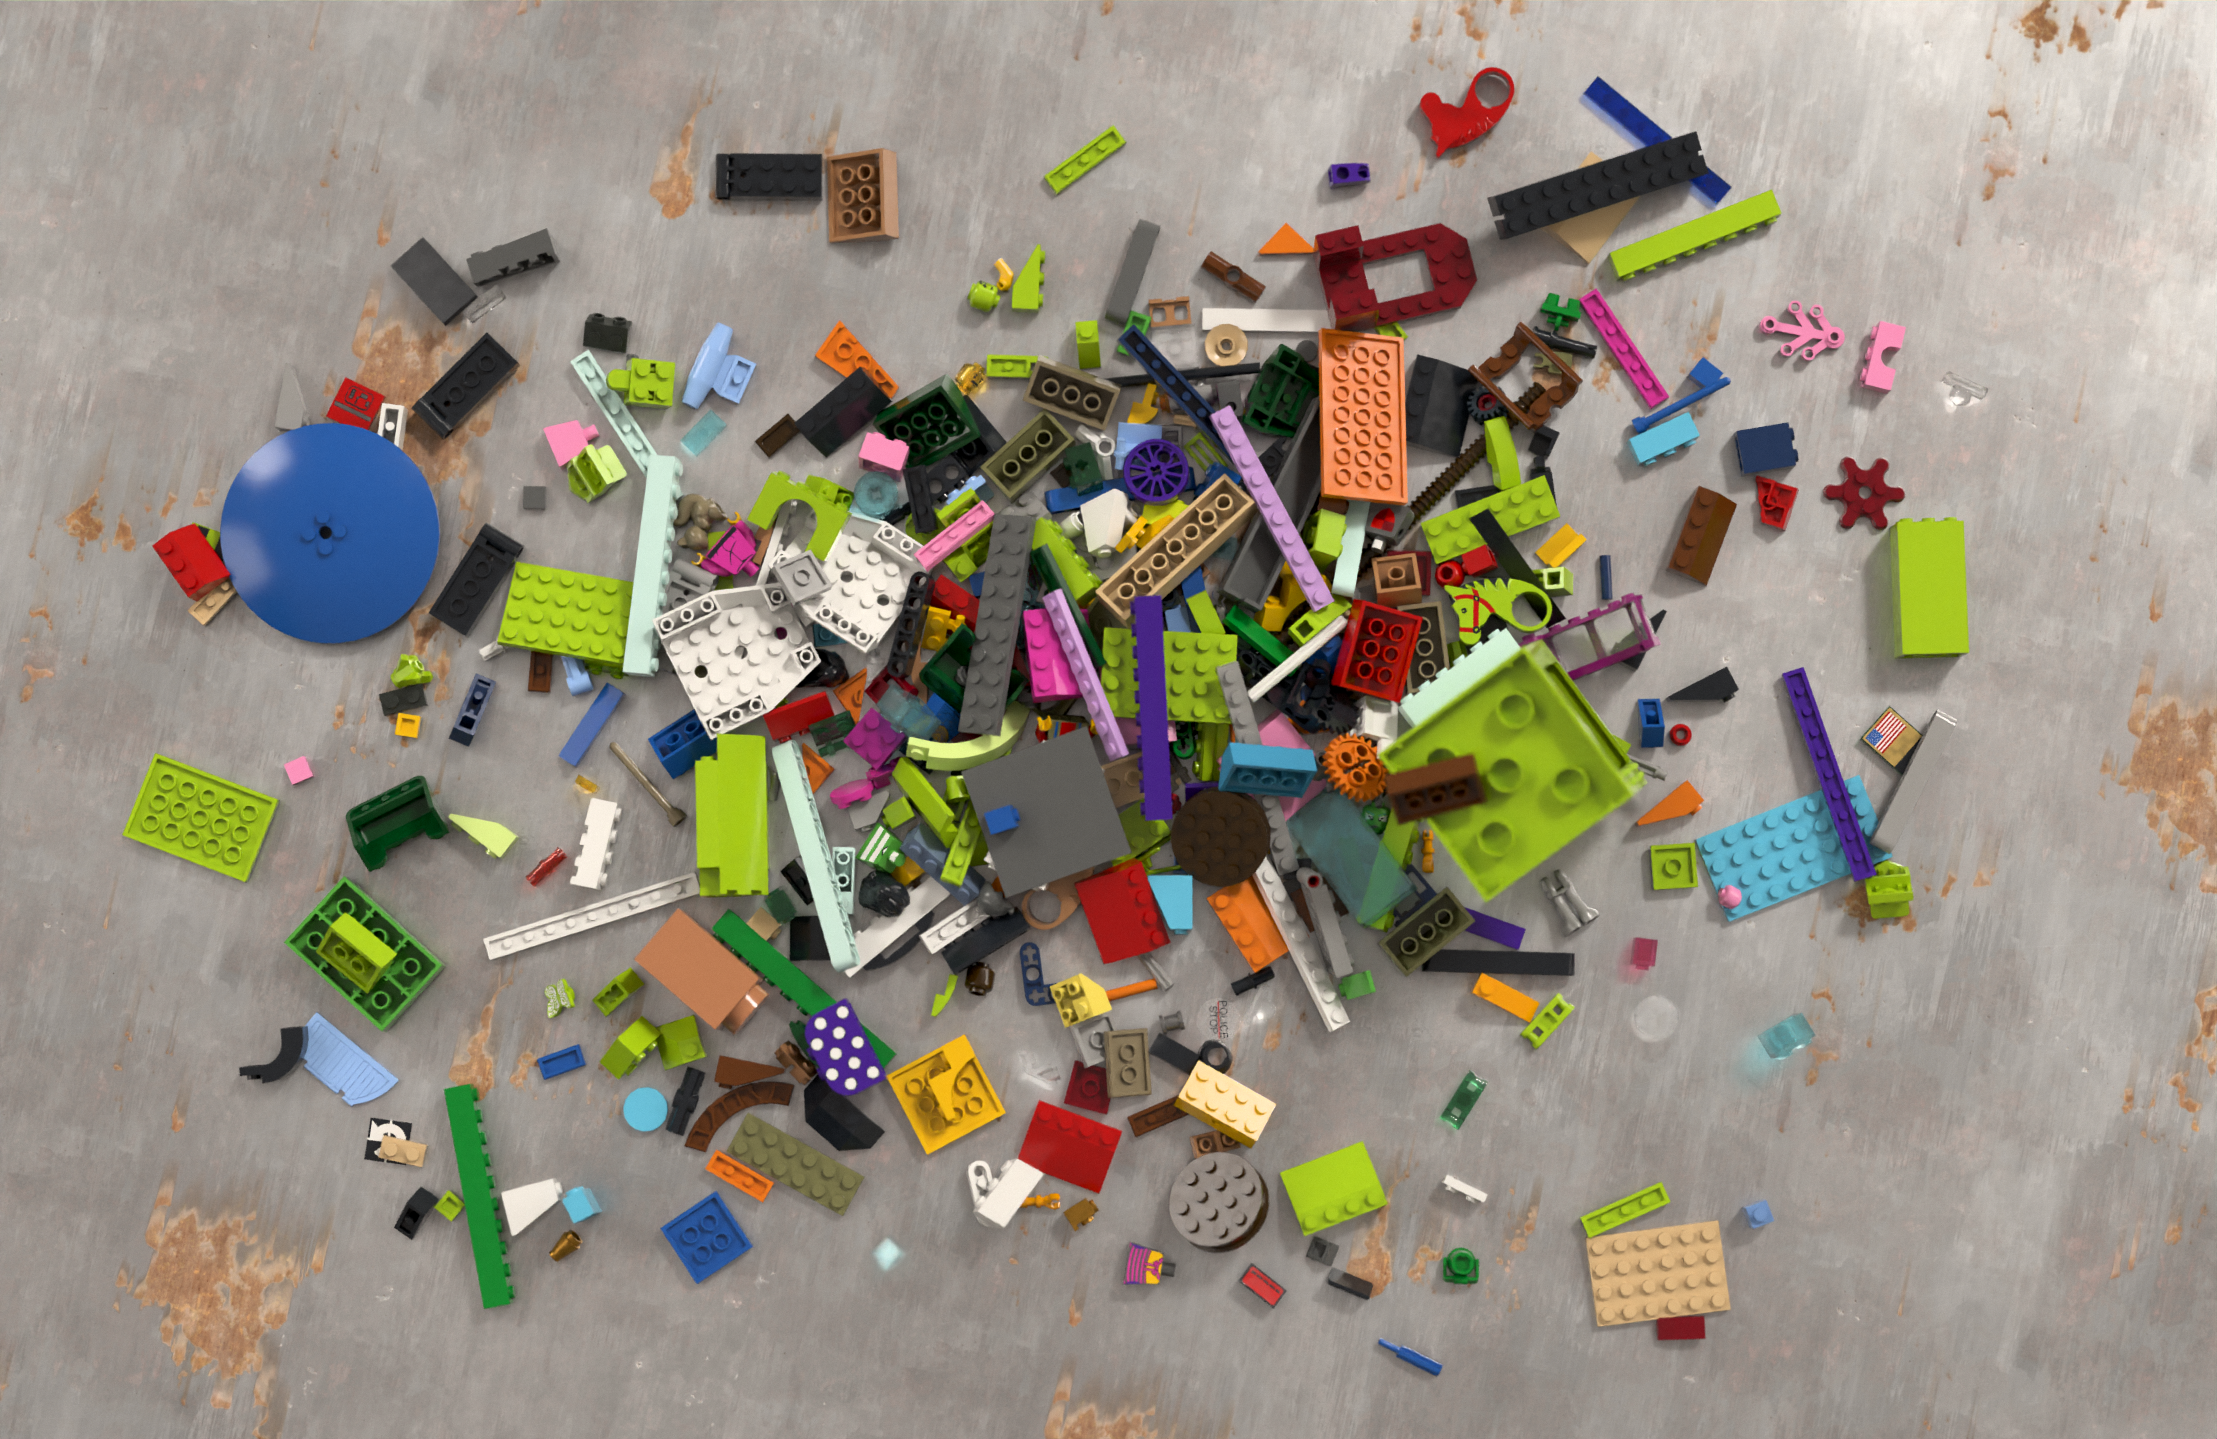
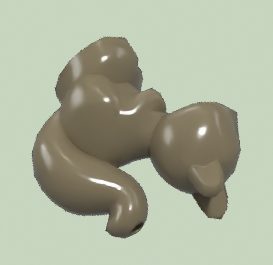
(703, 514)

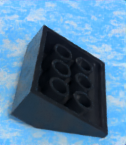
(1438, 406)

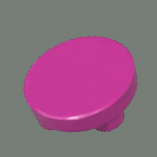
(852, 791)

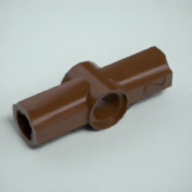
(1245, 284)

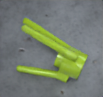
(1147, 863)

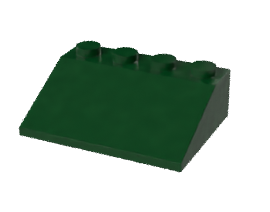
(929, 422)

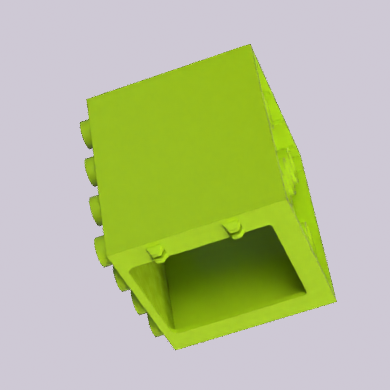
(1541, 761)

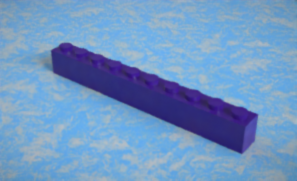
(1153, 707)

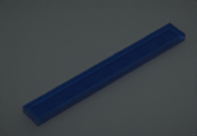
(1648, 132)

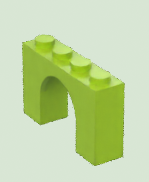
(830, 517)

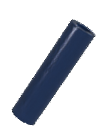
(1606, 577)

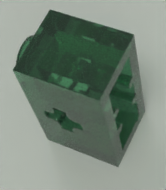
(1083, 458)
(780, 905)

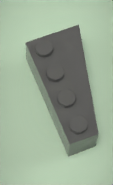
(513, 258)

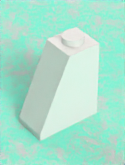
(1104, 522)
(529, 1203)

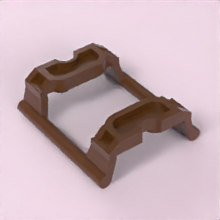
(1511, 355)

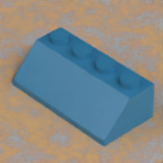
(1266, 770)

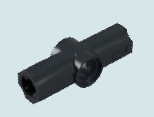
(685, 1101)

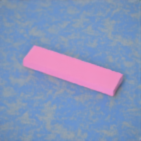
(954, 535)

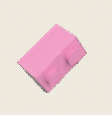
(883, 455)

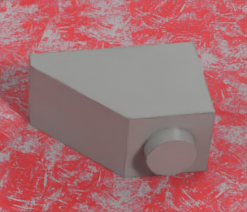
(867, 813)

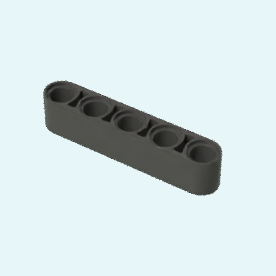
(1132, 271)

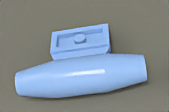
(717, 370)

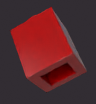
(1478, 561)

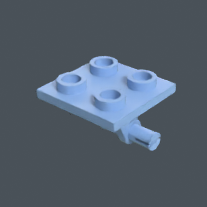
(1130, 436)

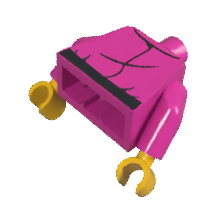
(731, 551)

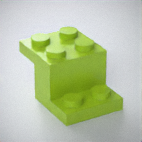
(977, 545)

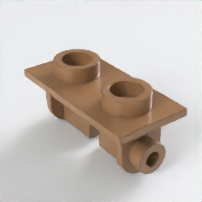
(803, 1068)

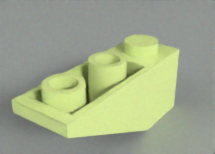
(492, 835)

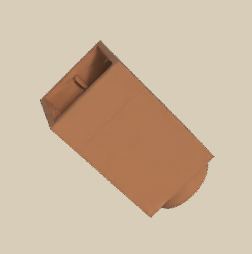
(703, 973)

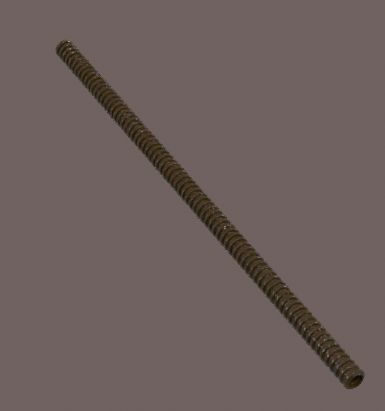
(1419, 507)

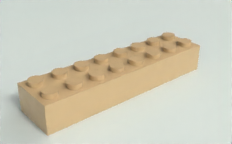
(1178, 548)

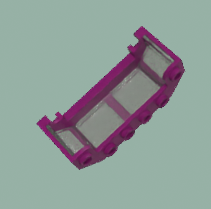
(1601, 637)

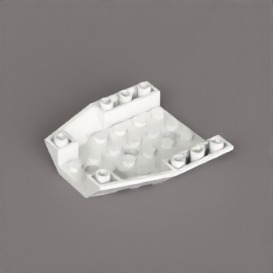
(881, 567)
(710, 631)

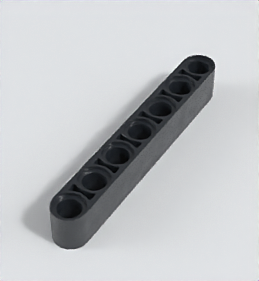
(1501, 962)

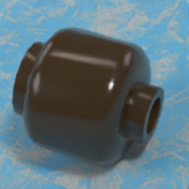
(979, 979)

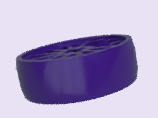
(1163, 447)

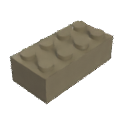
(1071, 392)
(1431, 646)

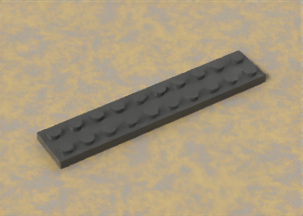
(997, 625)

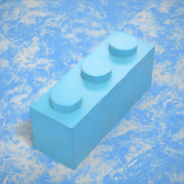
(1663, 439)
(581, 1204)

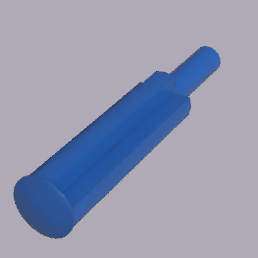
(1413, 1357)

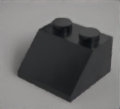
(807, 940)

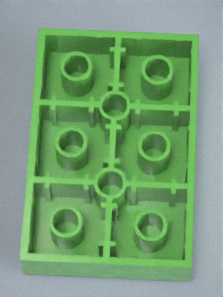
(402, 982)

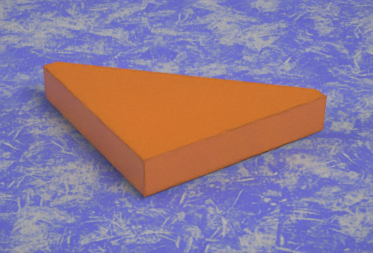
(1286, 242)
(852, 693)
(816, 768)

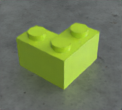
(630, 1048)

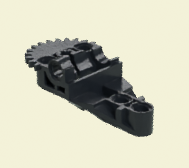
(1325, 705)

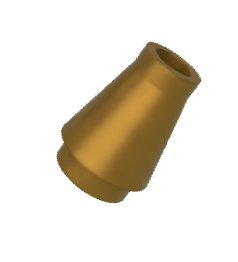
(566, 1245)

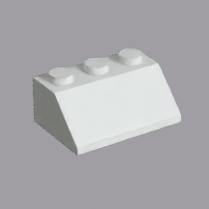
(1006, 1193)

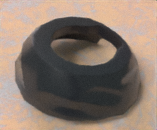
(1204, 1050)

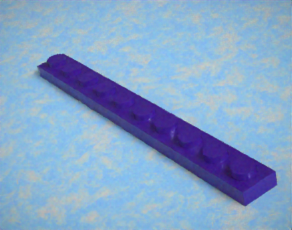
(1828, 774)

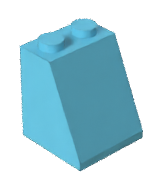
(1174, 899)

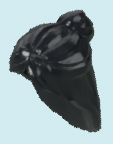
(828, 672)
(883, 894)

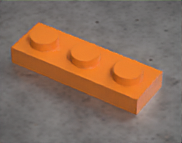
(739, 1175)

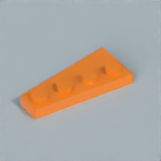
(846, 354)

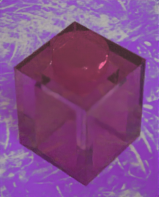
(1643, 953)

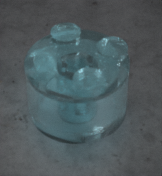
(871, 483)

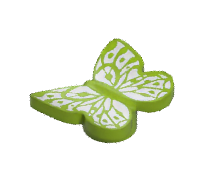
(559, 997)

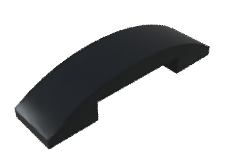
(880, 962)

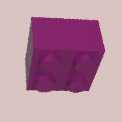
(874, 739)

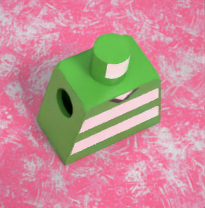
(882, 850)

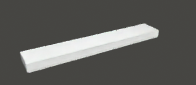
(1267, 320)

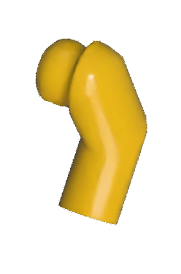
(1006, 275)

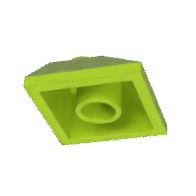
(680, 1042)

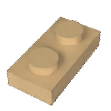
(403, 1151)

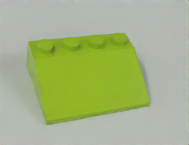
(1333, 1188)

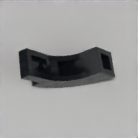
(293, 1049)

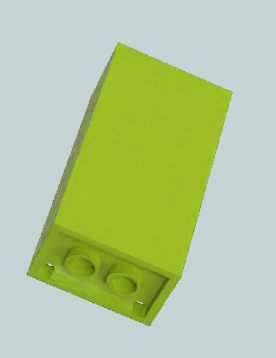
(1929, 588)

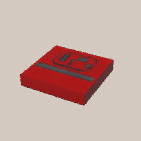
(355, 405)

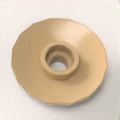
(1226, 334)

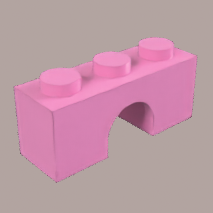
(1876, 374)

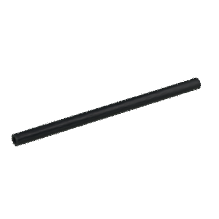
(1192, 374)

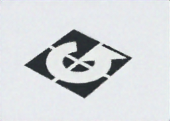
(382, 1127)

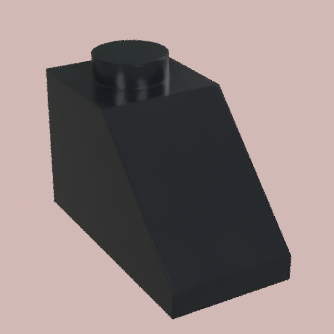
(416, 1212)

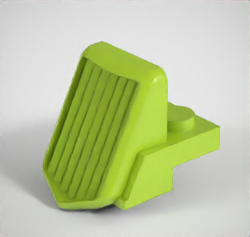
(594, 472)
(1889, 890)

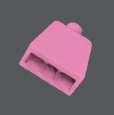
(569, 440)

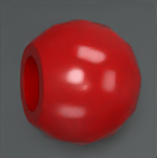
(1449, 573)

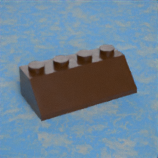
(1701, 535)
(1435, 789)

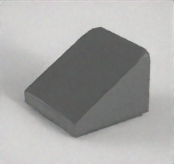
(1322, 1251)

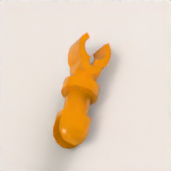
(1427, 863)
(1039, 1201)

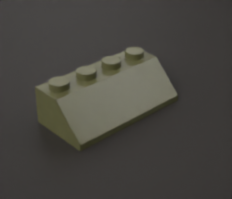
(1028, 455)
(1426, 932)

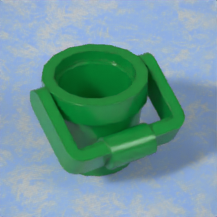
(1460, 1263)

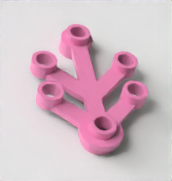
(1805, 332)

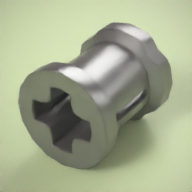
(1171, 1022)

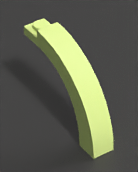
(973, 752)

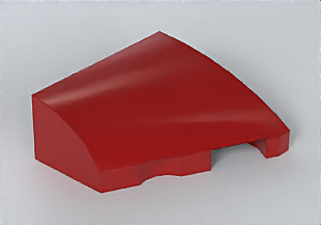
(1775, 502)

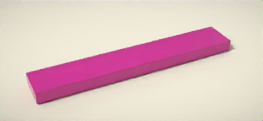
(1623, 349)

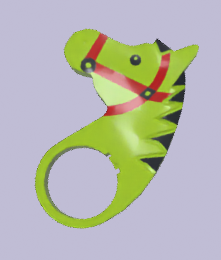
(1487, 597)

